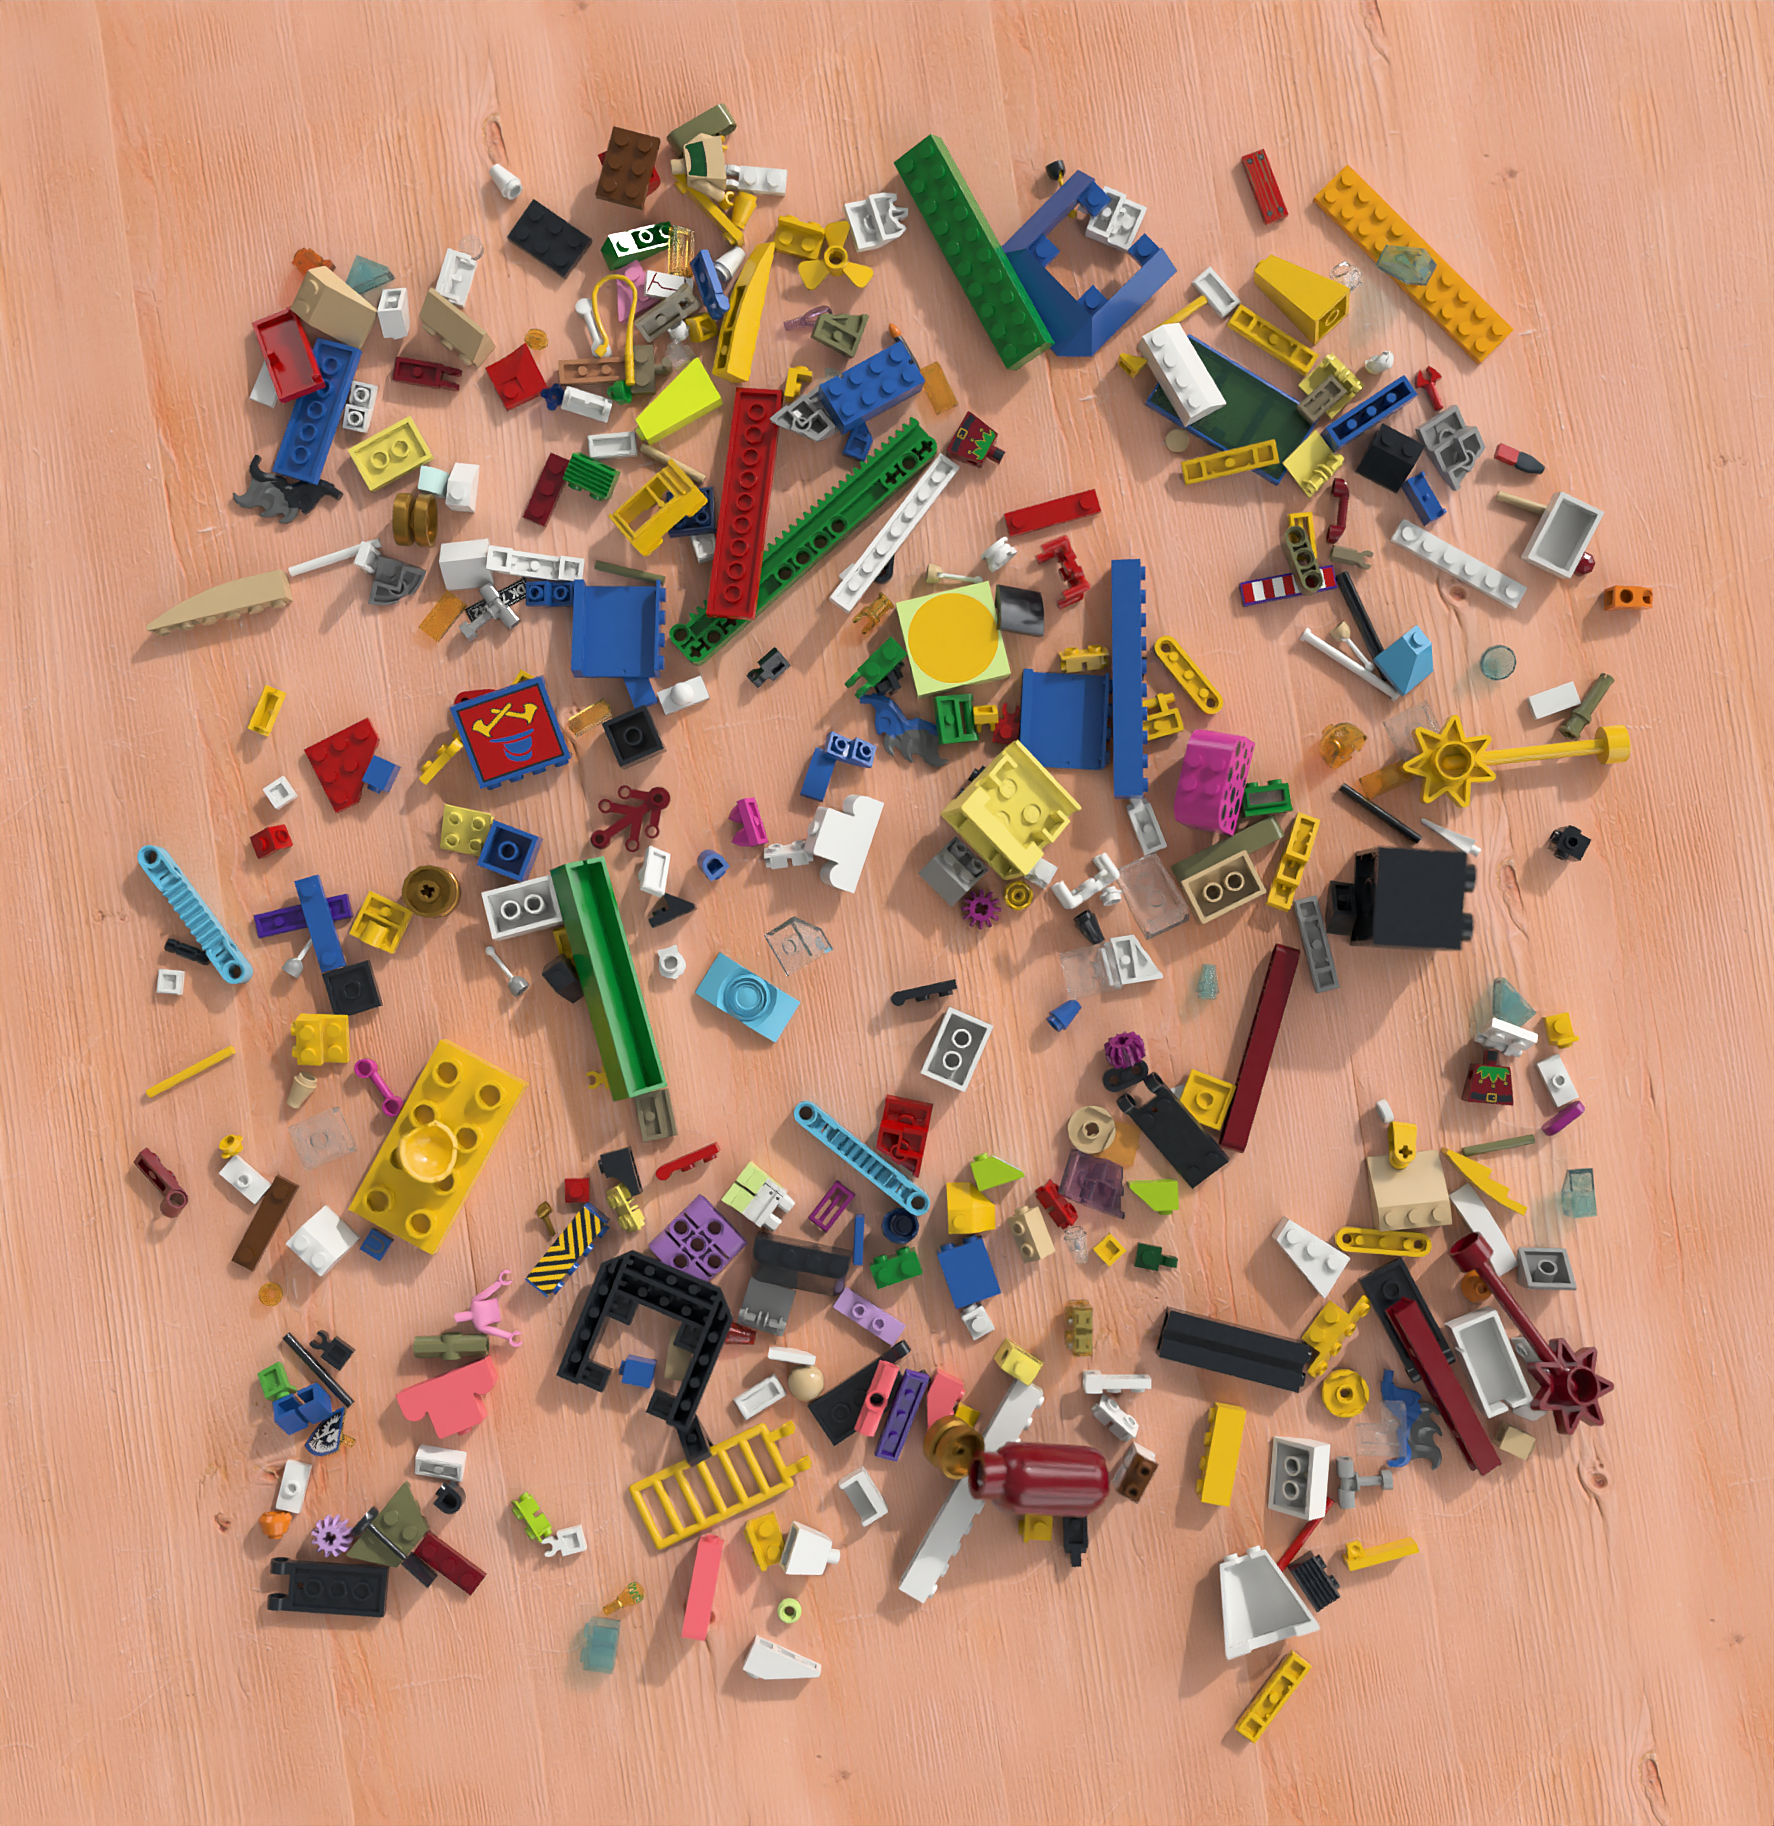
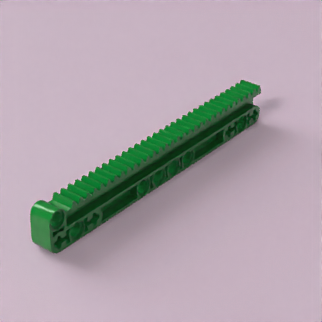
(848, 505)

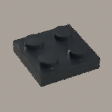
(352, 989)

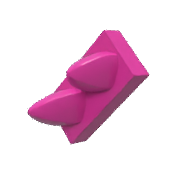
(753, 832)

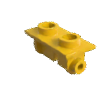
(1092, 656)
(266, 710)

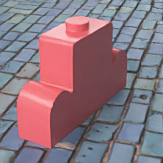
(451, 1397)

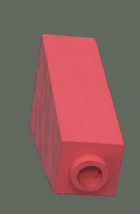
(703, 1587)

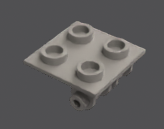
(766, 1307)

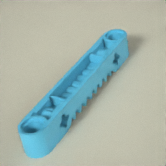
(195, 913)
(862, 1158)

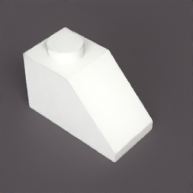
(394, 313)
(463, 487)

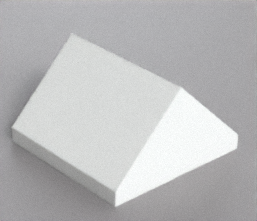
(465, 564)

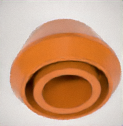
(1474, 1288)
(275, 1523)

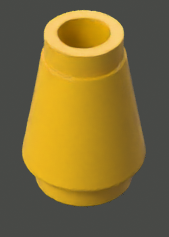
(743, 208)

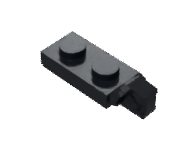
(1075, 1538)

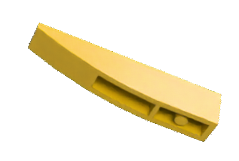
(743, 318)

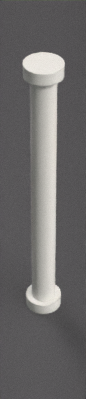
(1350, 664)

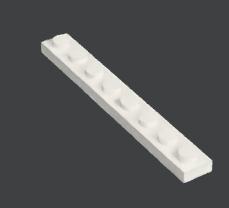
(894, 533)

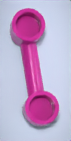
(368, 1068)

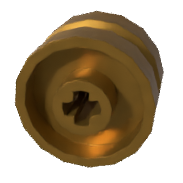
(415, 520)
(417, 891)
(951, 1445)

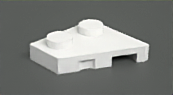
(1133, 961)

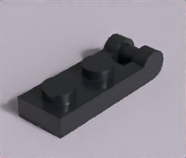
(922, 993)

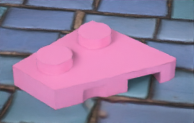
(624, 293)

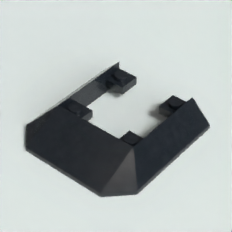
(642, 1280)

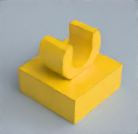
(985, 714)

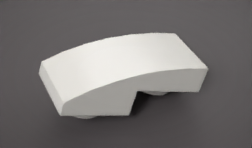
(360, 407)

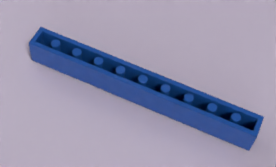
(1127, 679)

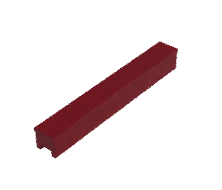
(1443, 1386)

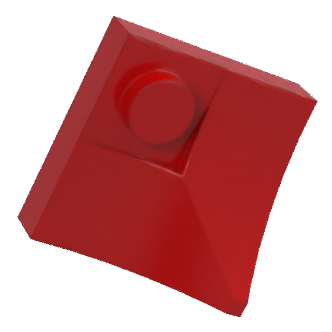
(516, 378)

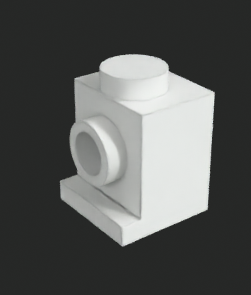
(1041, 873)

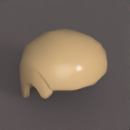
(806, 1382)

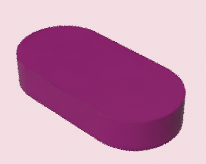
(1563, 1118)

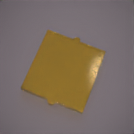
(590, 717)
(1124, 1145)

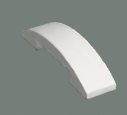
(534, 565)
(1479, 1219)

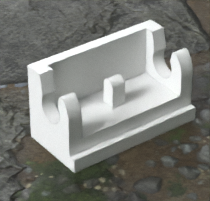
(456, 277)

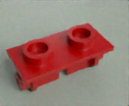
(1064, 1212)

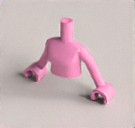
(487, 1312)

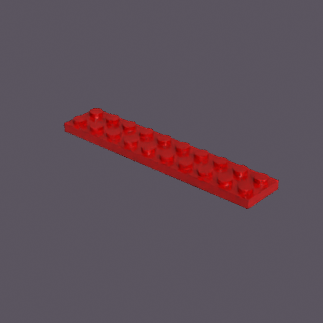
(744, 504)

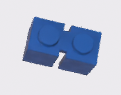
(294, 1416)

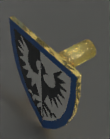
(329, 1435)

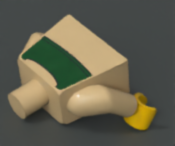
(705, 167)

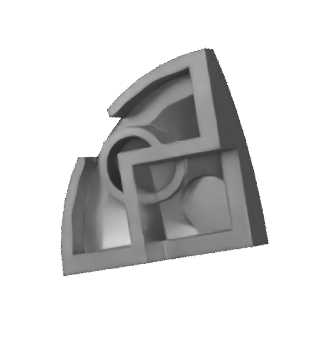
(394, 581)

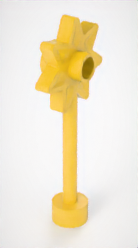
(1452, 762)

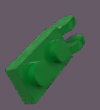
(877, 666)

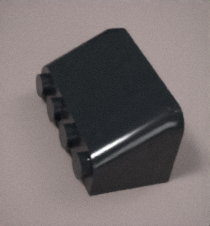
(799, 1264)

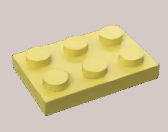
(391, 454)

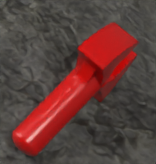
(1430, 386)

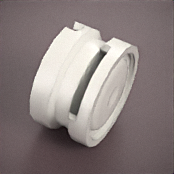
(998, 554)

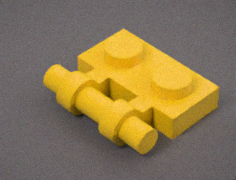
(1165, 722)

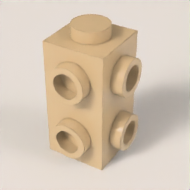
(1030, 1234)

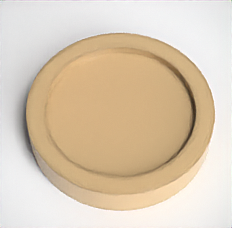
(1177, 440)

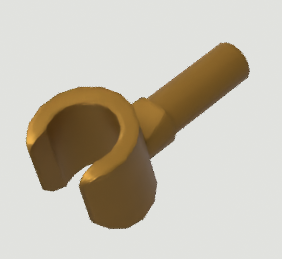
(543, 1211)

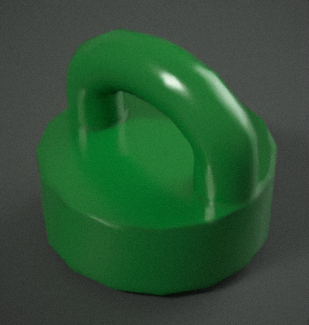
(620, 392)

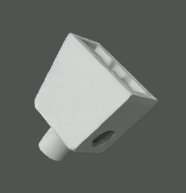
(807, 1551)

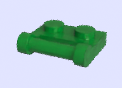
(949, 719)

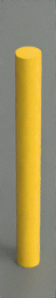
(190, 1071)

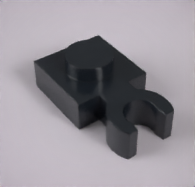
(335, 1352)

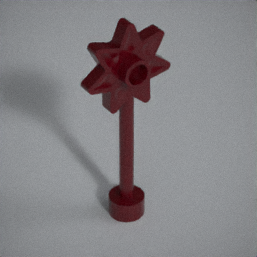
(1565, 1377)

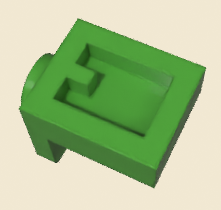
(275, 1382)

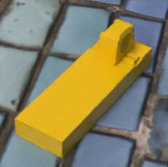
(1359, 1558)

